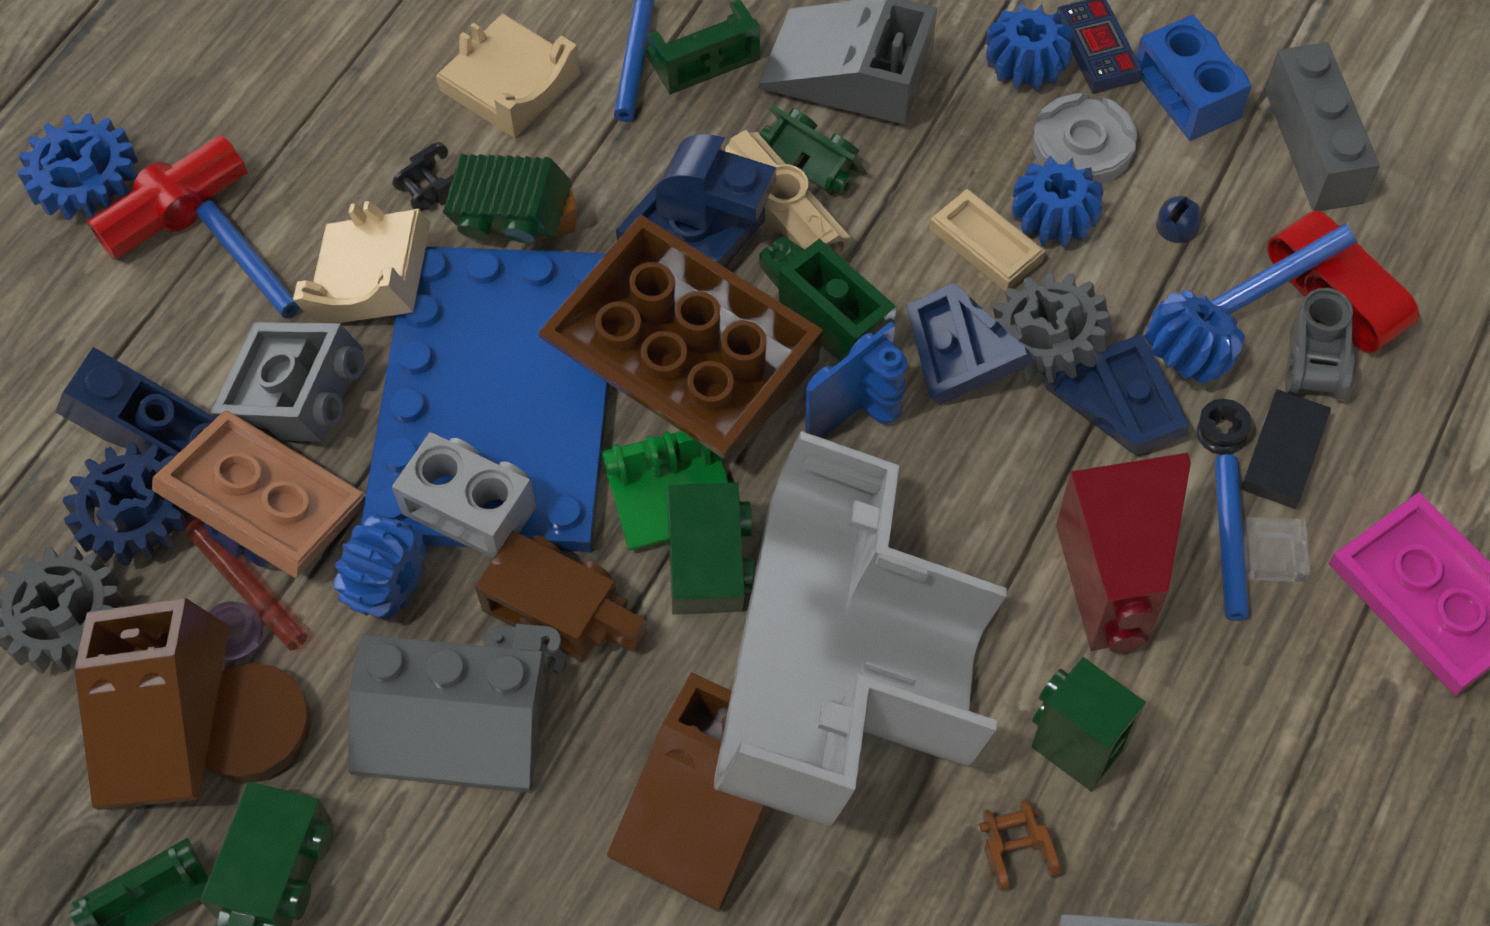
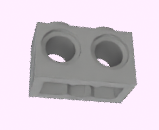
(457, 505)

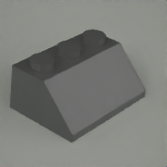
(446, 713)

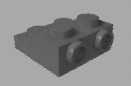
(292, 378)

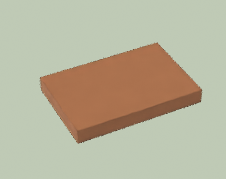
(259, 493)

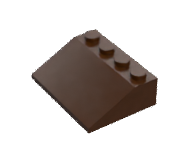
(685, 337)

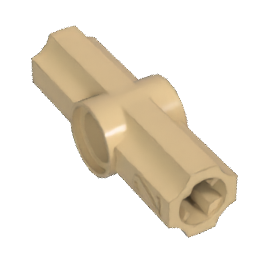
(799, 214)

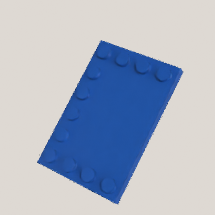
(481, 374)

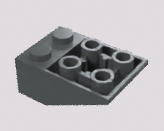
(854, 55)

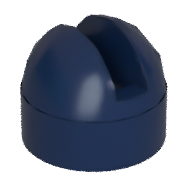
(1187, 225)

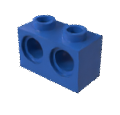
(1192, 77)

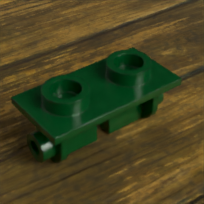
(828, 160)
(146, 891)

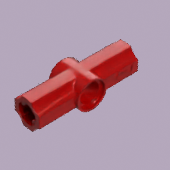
(167, 197)

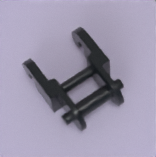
(420, 168)

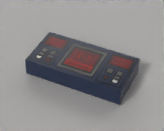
(1100, 45)

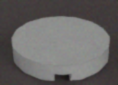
(1089, 131)

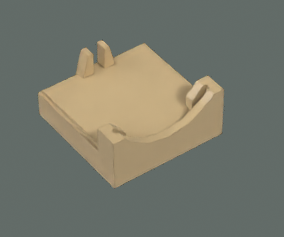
(509, 73)
(366, 266)

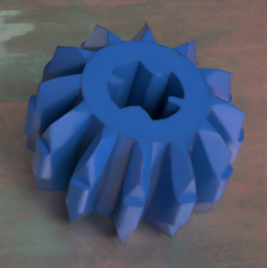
(1028, 46)
(1057, 201)
(1194, 336)
(380, 566)

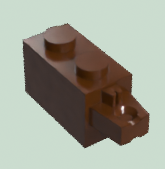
(541, 587)

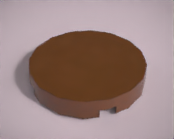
(256, 723)

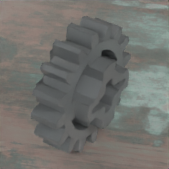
(1056, 324)
(49, 604)

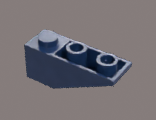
(129, 407)

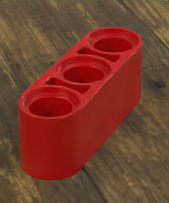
(1378, 300)

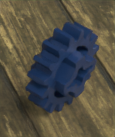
(128, 510)

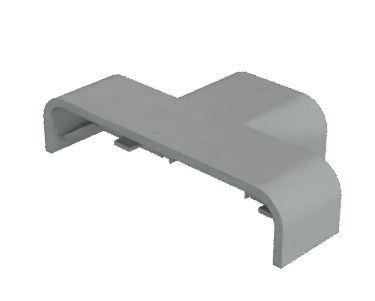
(846, 641)

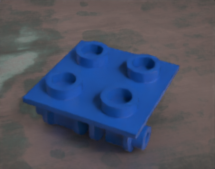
(865, 379)

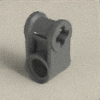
(1319, 354)

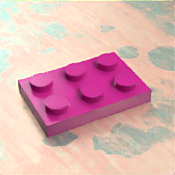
(1425, 589)

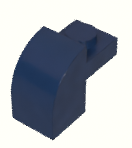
(710, 179)

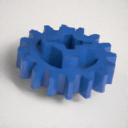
(78, 166)

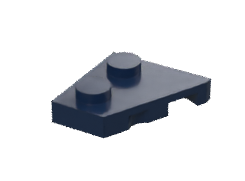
(961, 344)
(1124, 396)

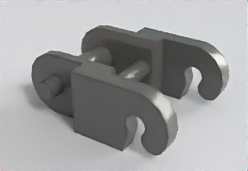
(529, 638)

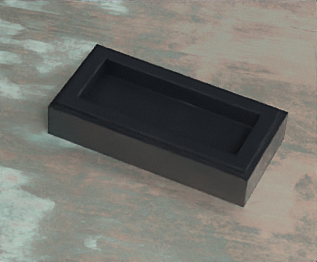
(1286, 449)

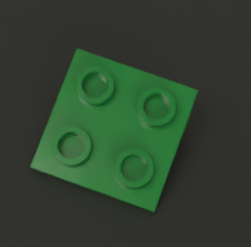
(641, 478)

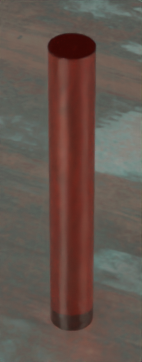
(248, 587)

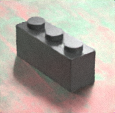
(1321, 127)

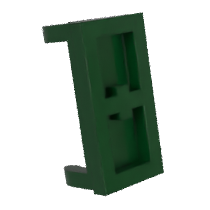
(707, 51)

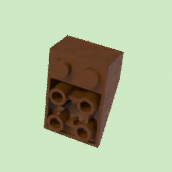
(148, 700)
(676, 820)

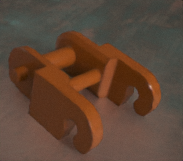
(1037, 837)

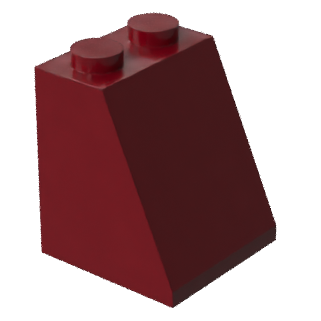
(1121, 545)

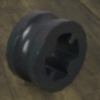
(1219, 442)

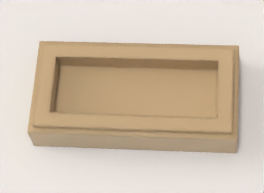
(987, 240)

